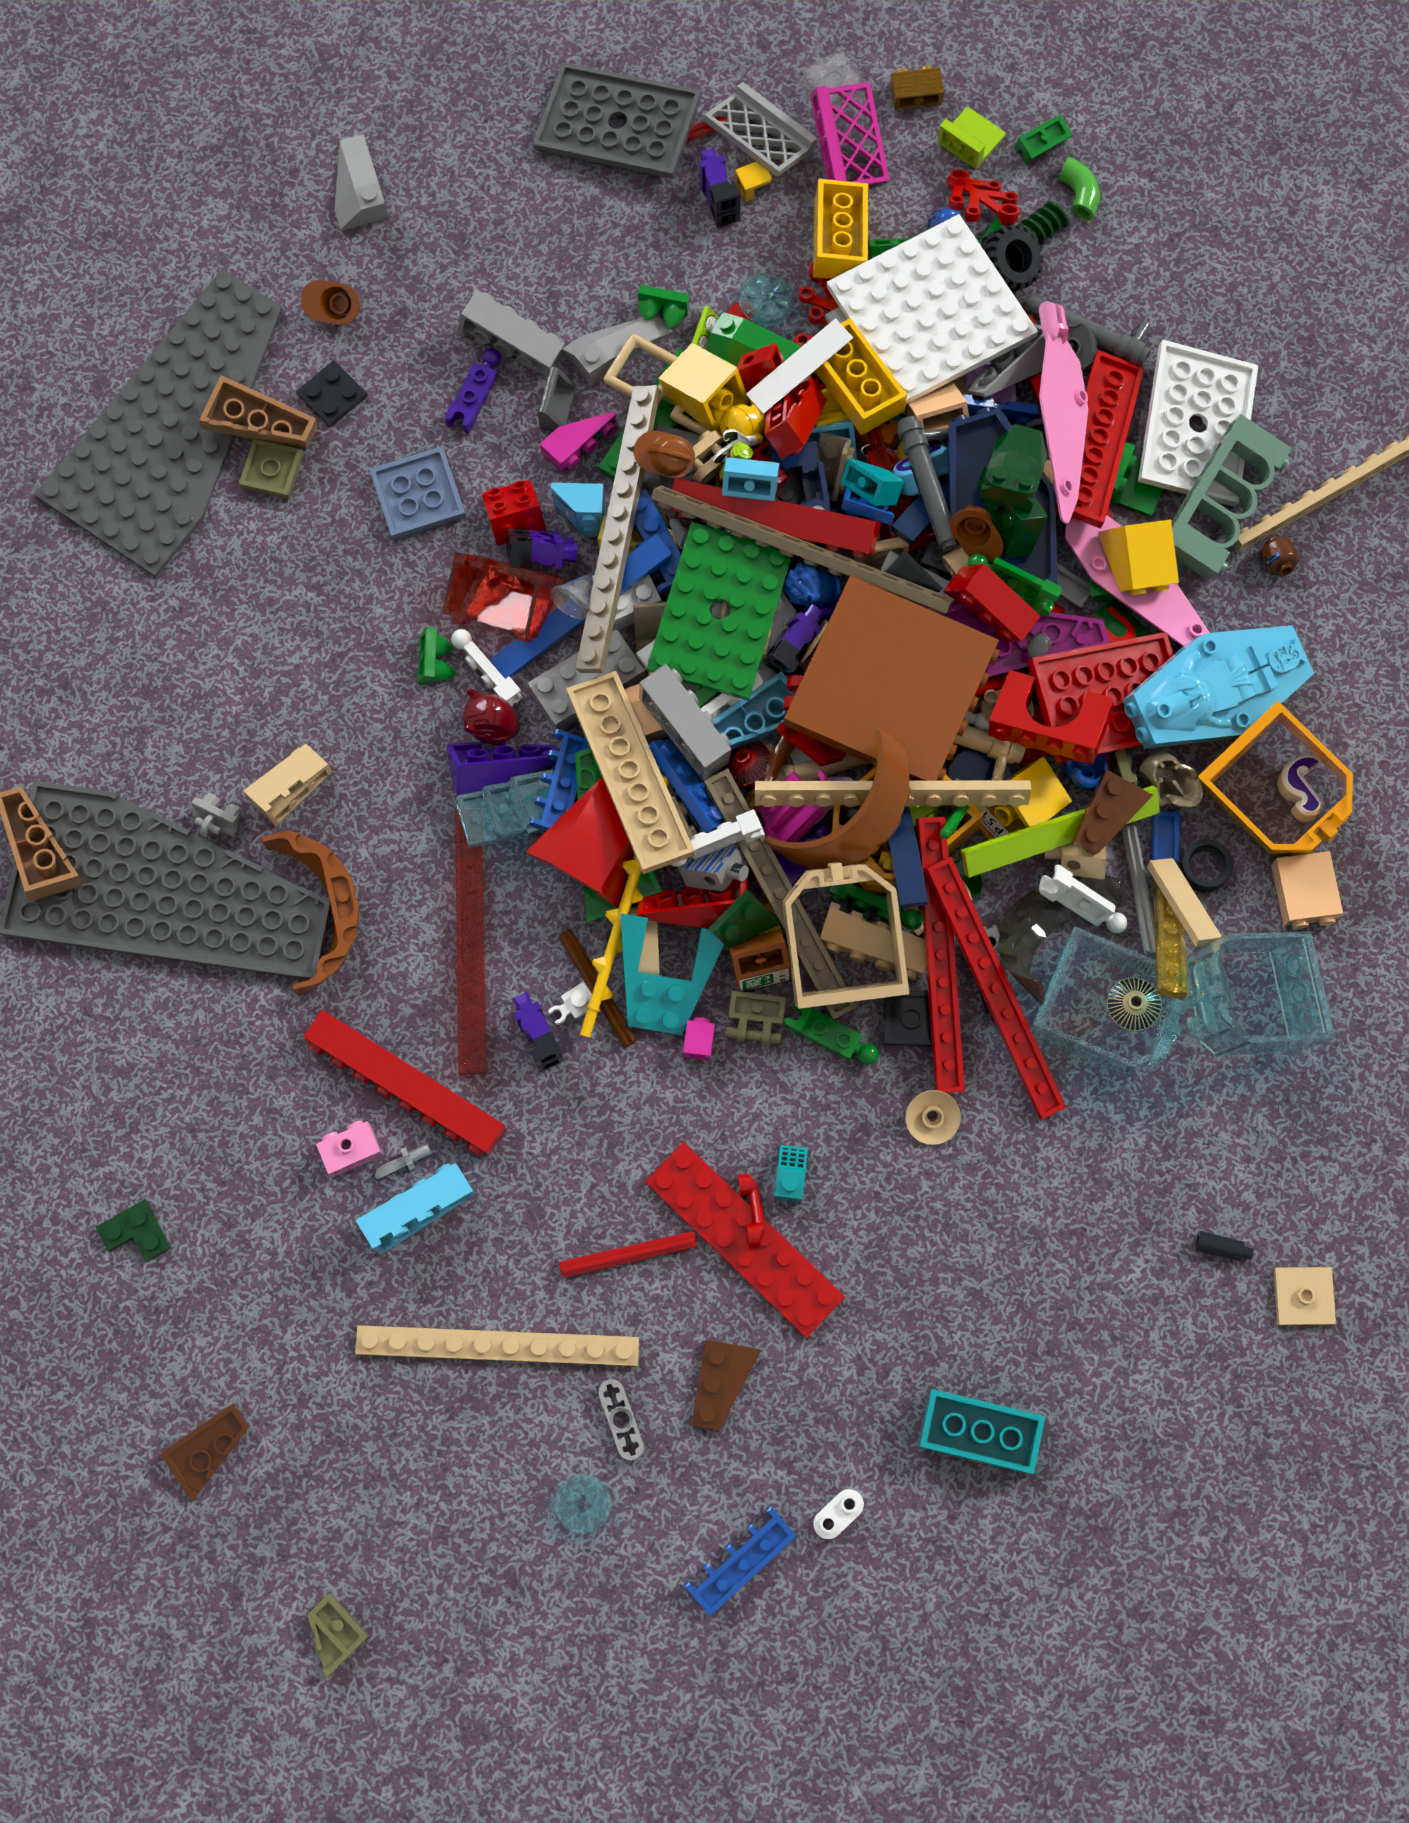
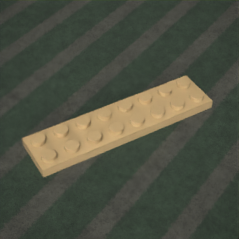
(630, 772)

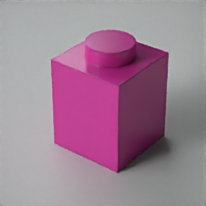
(699, 1039)

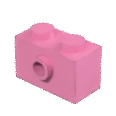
(349, 1149)

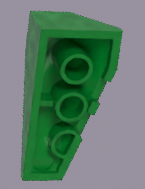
(737, 336)

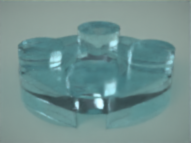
(572, 1490)

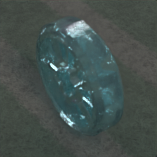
(774, 309)

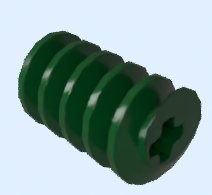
(1046, 221)

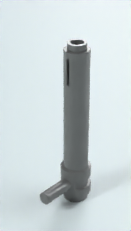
(1119, 345)
(916, 446)

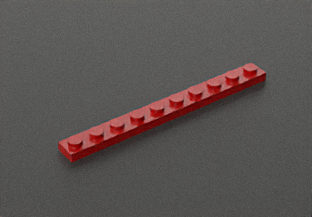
(940, 967)
(995, 988)

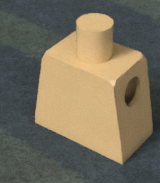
(1079, 861)

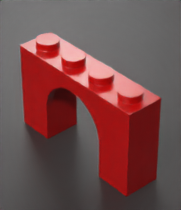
(1075, 740)

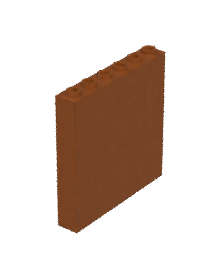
(891, 670)

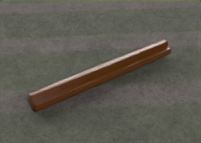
(590, 976)

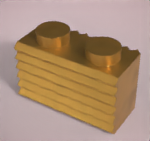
(916, 87)

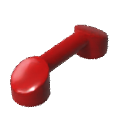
(749, 1188)

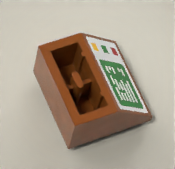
(760, 961)

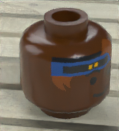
(1279, 555)

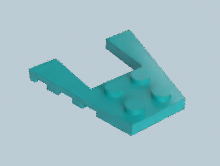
(658, 1000)

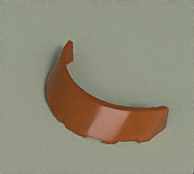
(871, 824)
(340, 892)

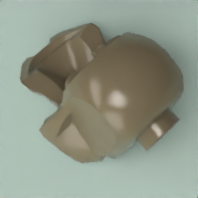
(1172, 779)

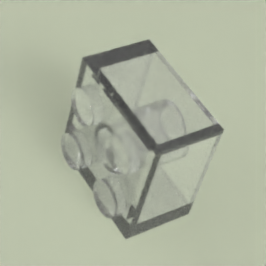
(833, 72)

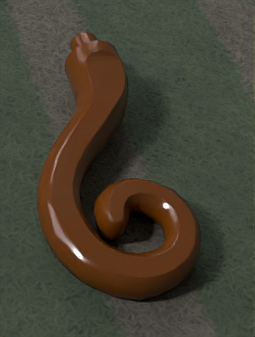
(777, 759)

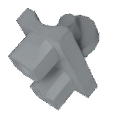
(212, 818)

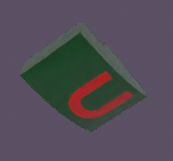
(1119, 622)

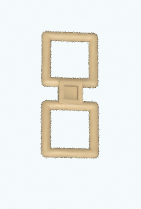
(611, 380)

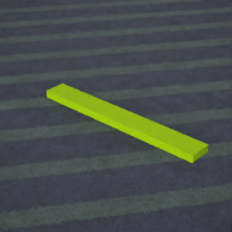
(1036, 839)

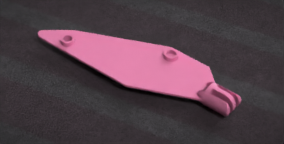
(1062, 408)
(1164, 609)

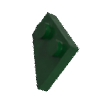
(743, 920)

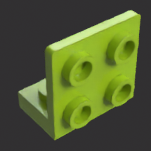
(970, 137)

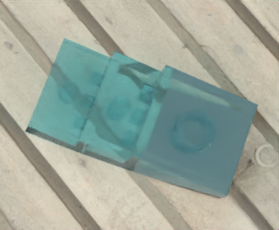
(502, 809)

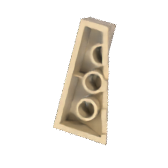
(870, 942)

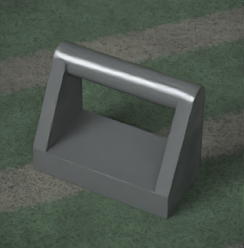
(556, 400)

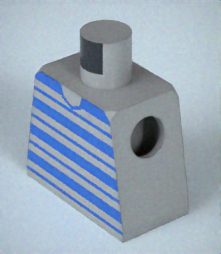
(715, 869)

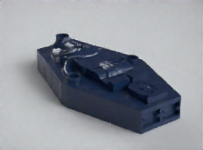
(968, 451)

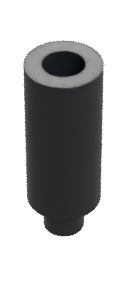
(1222, 1246)

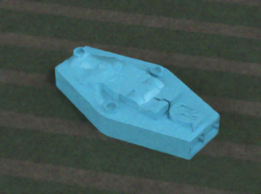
(1217, 686)

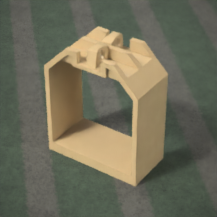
(836, 876)

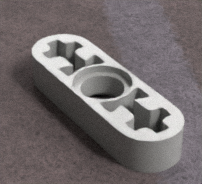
(632, 1423)

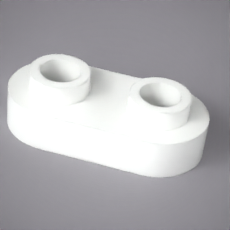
(838, 1514)

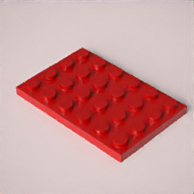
(1105, 669)

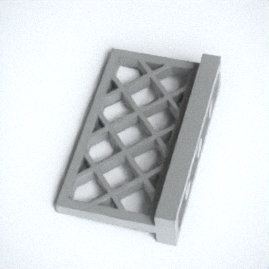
(768, 120)

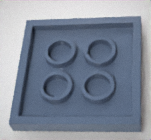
(417, 493)

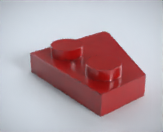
(816, 750)

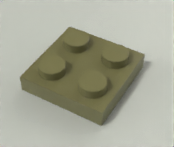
(271, 468)

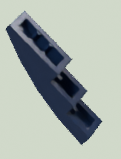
(915, 518)
(906, 864)

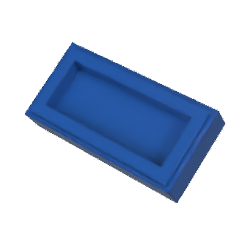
(1165, 835)

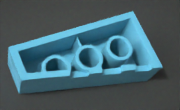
(753, 719)
(415, 1208)

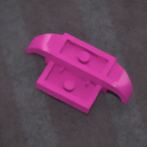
(791, 822)

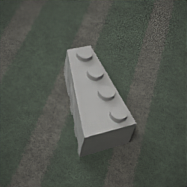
(509, 333)

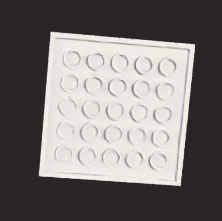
(933, 308)

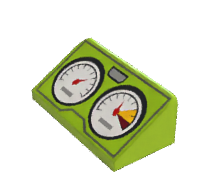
(706, 323)

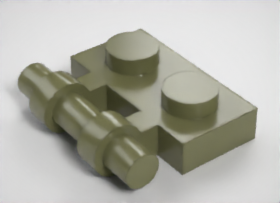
(757, 1009)

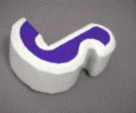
(1297, 790)

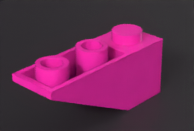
(564, 443)

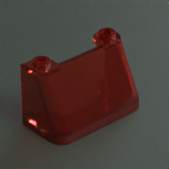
(499, 595)

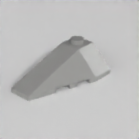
(357, 187)
(596, 351)
(1011, 367)

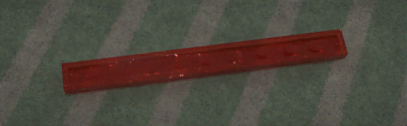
(470, 955)

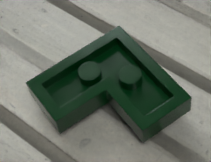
(137, 1224)

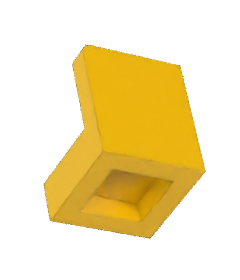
(750, 178)

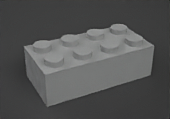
(550, 687)
(684, 721)

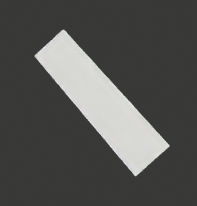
(799, 366)

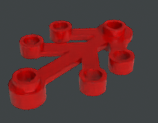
(960, 181)

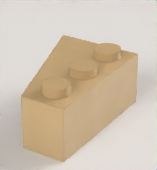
(287, 784)

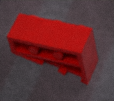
(794, 417)
(992, 602)

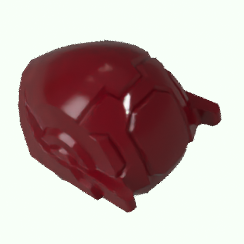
(489, 718)

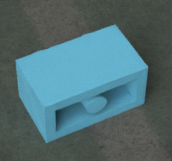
(750, 479)

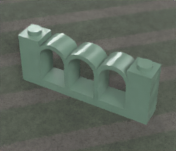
(1256, 448)

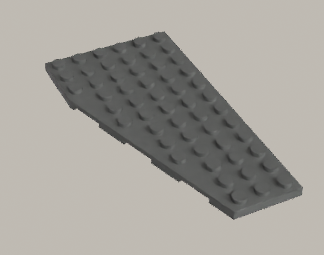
(146, 462)
(163, 892)

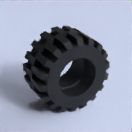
(1023, 253)

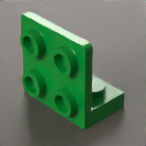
(1130, 492)

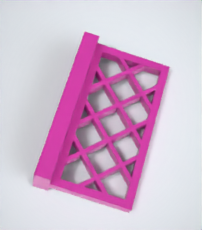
(829, 134)

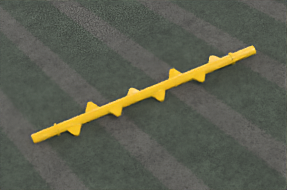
(604, 964)

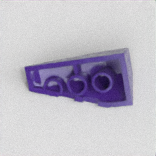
(477, 767)

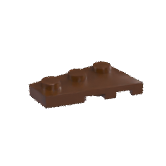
(1108, 811)
(720, 1381)
(204, 1449)

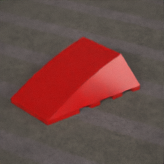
(589, 845)

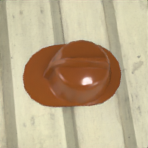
(325, 299)
(664, 454)
(977, 533)

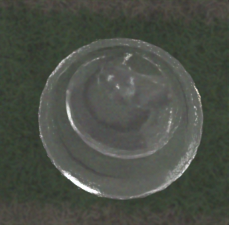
(573, 597)

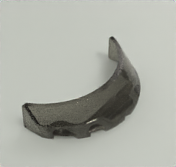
(1034, 920)

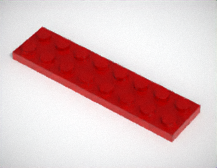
(1111, 401)
(721, 1219)

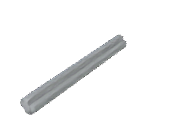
(1139, 888)

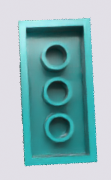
(981, 1432)

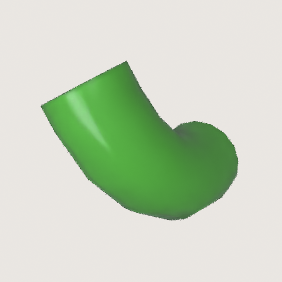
(1085, 188)

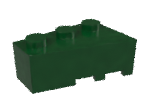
(1016, 526)

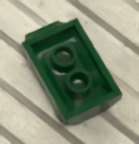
(1015, 468)

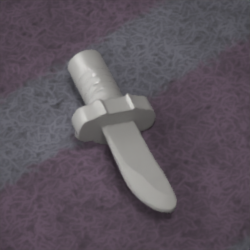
(406, 1160)

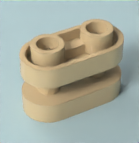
(707, 443)

